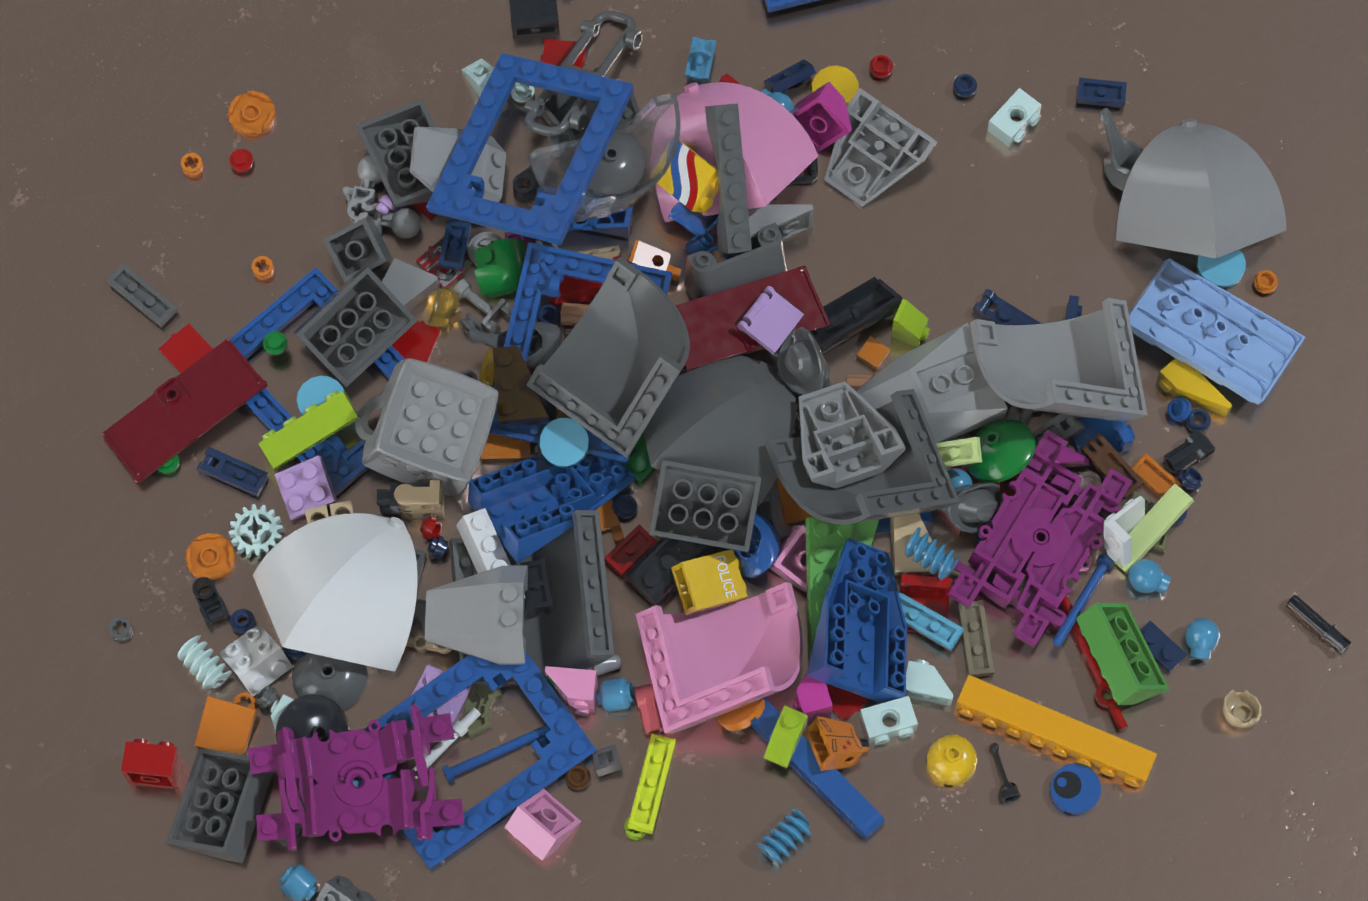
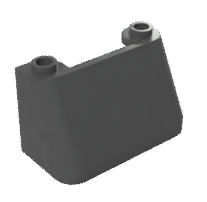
(708, 277)

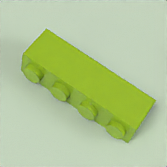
(308, 430)

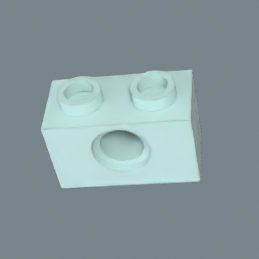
(1020, 106)
(899, 710)

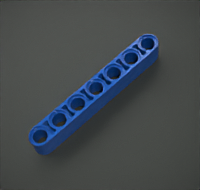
(827, 783)

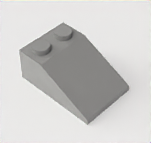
(789, 219)

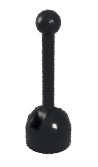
(1008, 791)

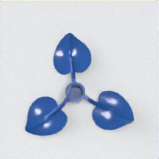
(694, 222)

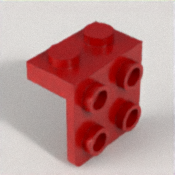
(927, 591)

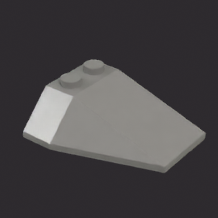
(433, 149)
(875, 151)
(844, 437)
(481, 615)

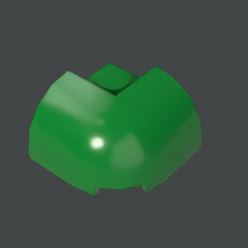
(500, 266)

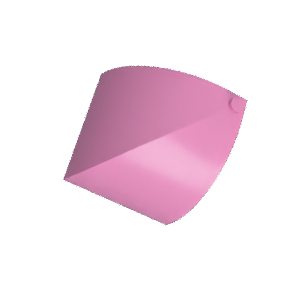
(771, 139)
(721, 655)

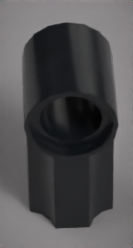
(1195, 448)

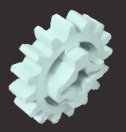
(246, 531)

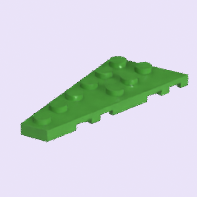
(823, 551)

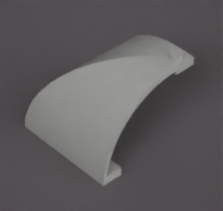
(1199, 194)
(1067, 365)

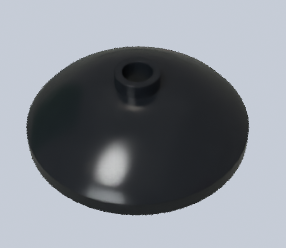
(313, 712)

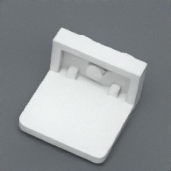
(1117, 530)
(256, 659)

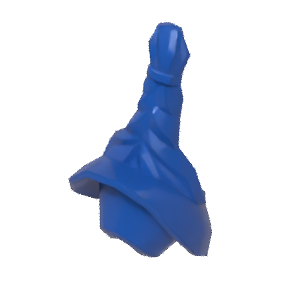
(762, 550)

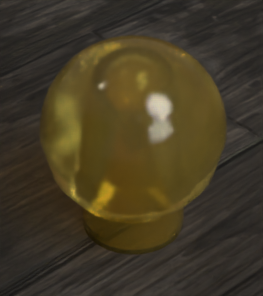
(442, 306)

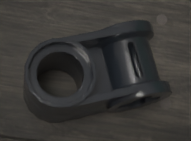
(527, 179)
(211, 605)

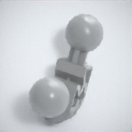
(364, 199)

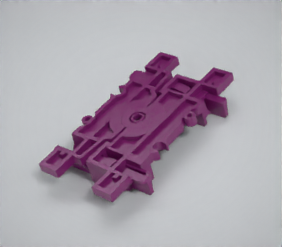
(1052, 561)

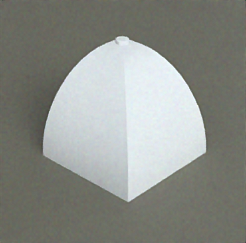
(343, 588)

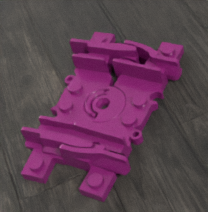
(334, 764)

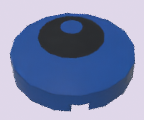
(1075, 789)

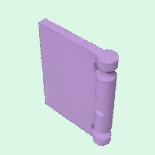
(770, 320)

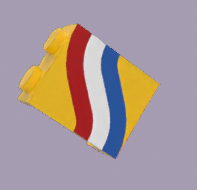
(691, 178)

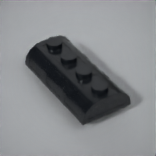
(856, 311)
(653, 570)

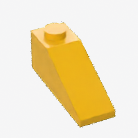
(1189, 383)

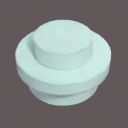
(522, 92)

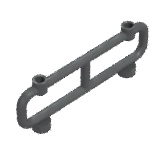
(575, 117)

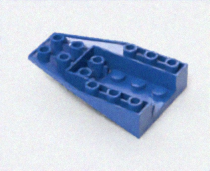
(536, 499)
(862, 627)

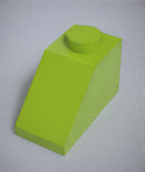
(910, 325)
(786, 736)

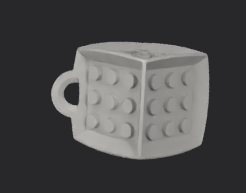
(428, 426)

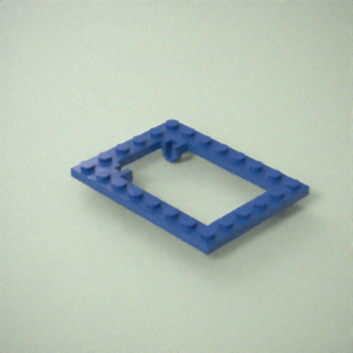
(552, 219)
(542, 275)
(341, 465)
(558, 750)

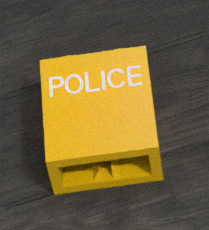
(709, 581)

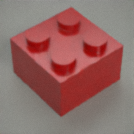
(152, 763)

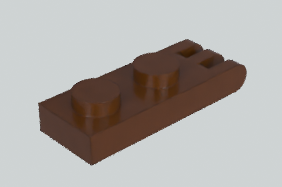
(1106, 457)

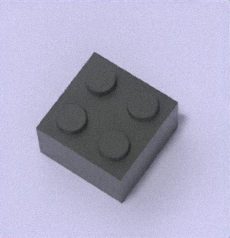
(357, 247)

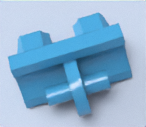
(700, 59)

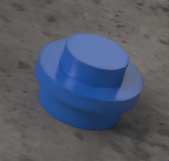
(1179, 409)

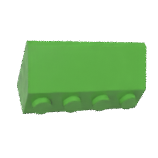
(1121, 653)

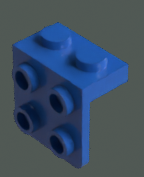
(1115, 432)

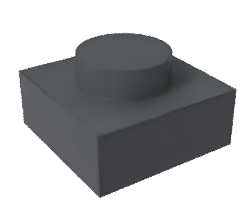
(607, 760)

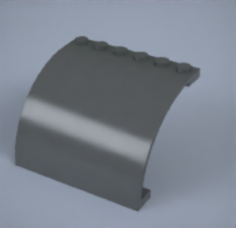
(579, 624)

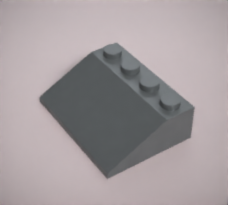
(390, 148)
(355, 326)
(705, 506)
(219, 806)

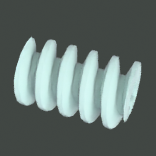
(202, 665)

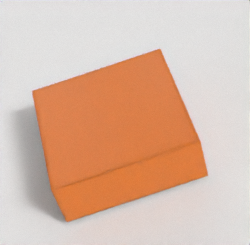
(873, 353)

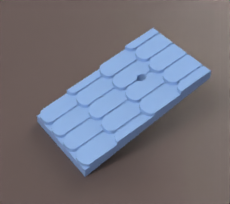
(1213, 331)

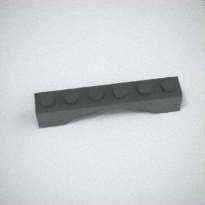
(733, 218)

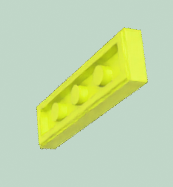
(651, 783)

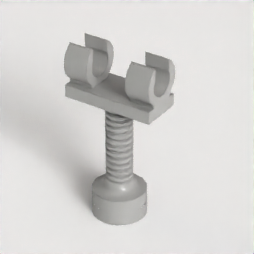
(463, 290)

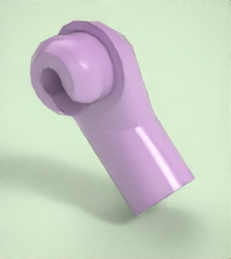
(386, 205)

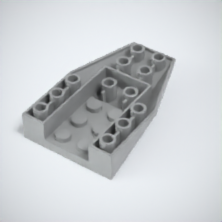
(945, 382)

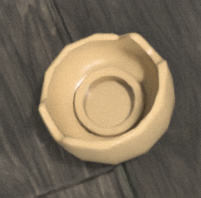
(1241, 709)

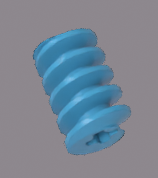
(931, 554)
(785, 836)

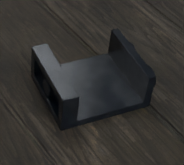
(534, 17)

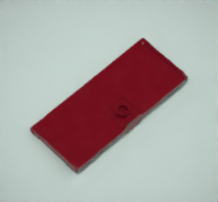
(715, 317)
(183, 410)

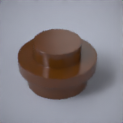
(578, 777)

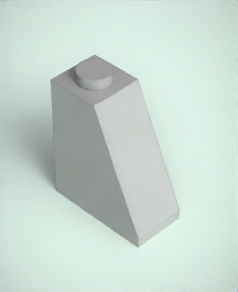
(409, 283)

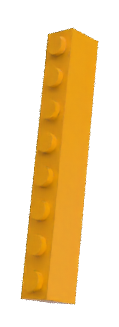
(1055, 731)

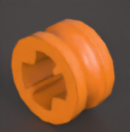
(188, 170)
(262, 275)
(245, 696)

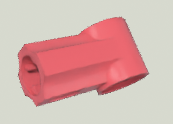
(649, 709)

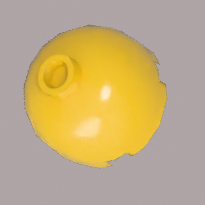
(951, 760)

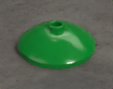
(1005, 451)

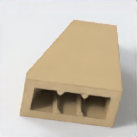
(901, 531)

